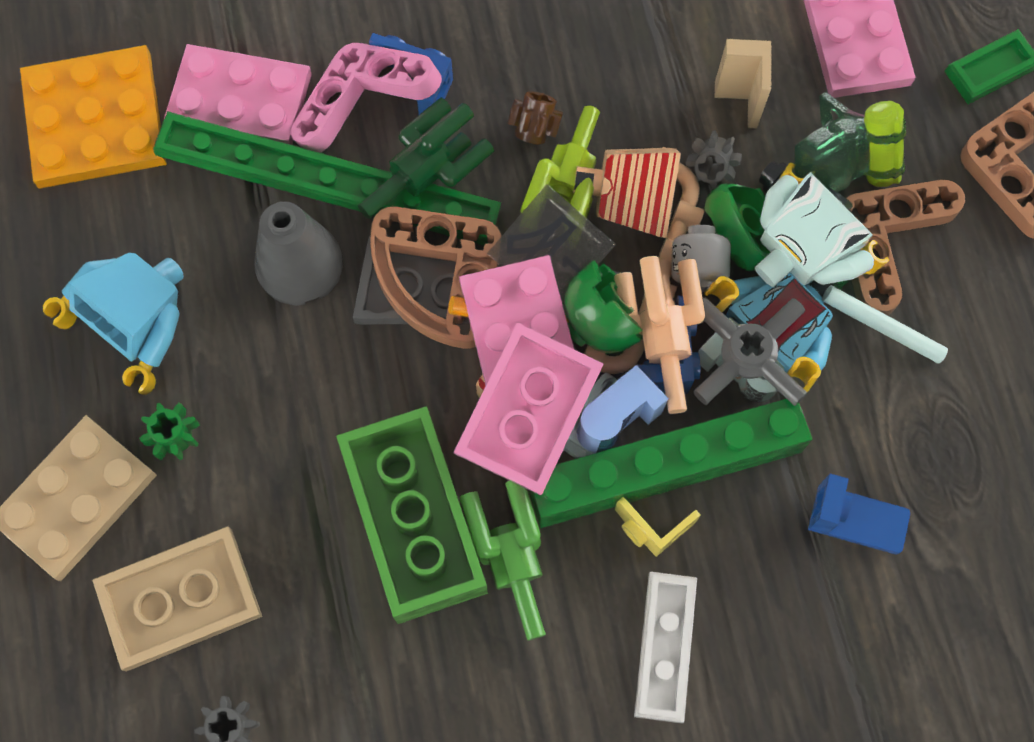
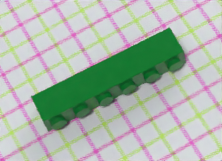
(671, 461)

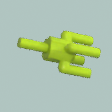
(561, 169)

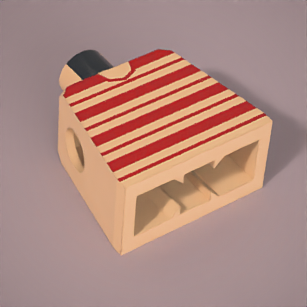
(635, 187)

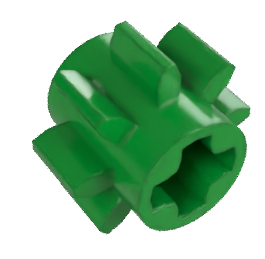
(181, 432)

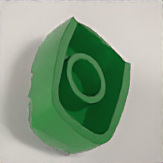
(737, 216)

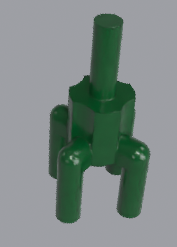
(428, 156)

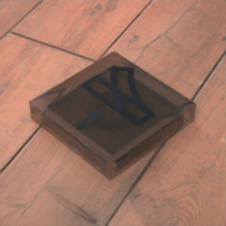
(556, 230)

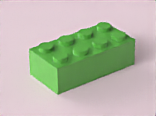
(412, 515)

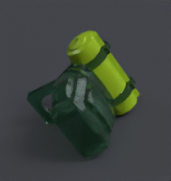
(854, 145)

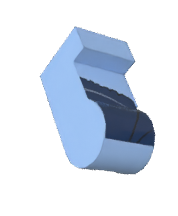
(618, 407)

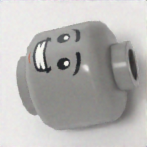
(708, 250)

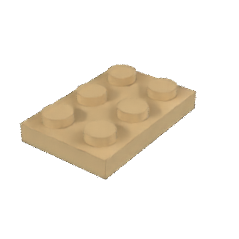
(73, 498)
(176, 598)

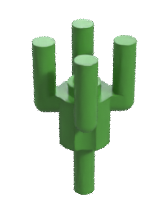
(510, 551)

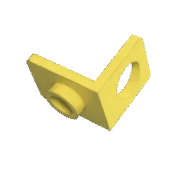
(641, 533)

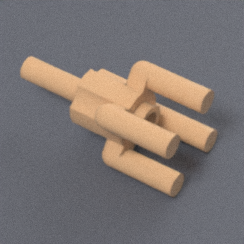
(664, 322)

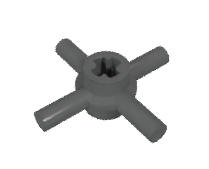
(751, 366)

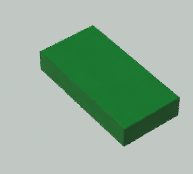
(992, 66)

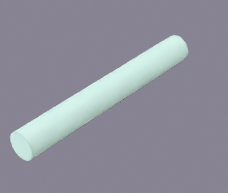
(884, 324)

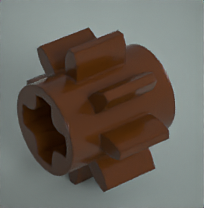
(535, 117)

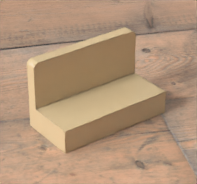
(746, 75)

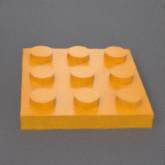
(91, 116)

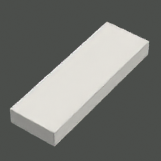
(666, 647)

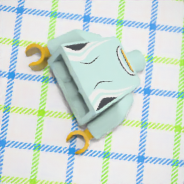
(812, 234)

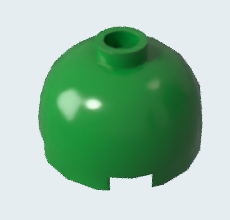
(598, 313)

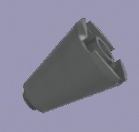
(295, 255)

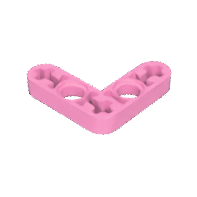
(351, 72)

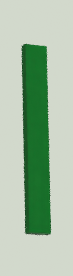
(304, 171)

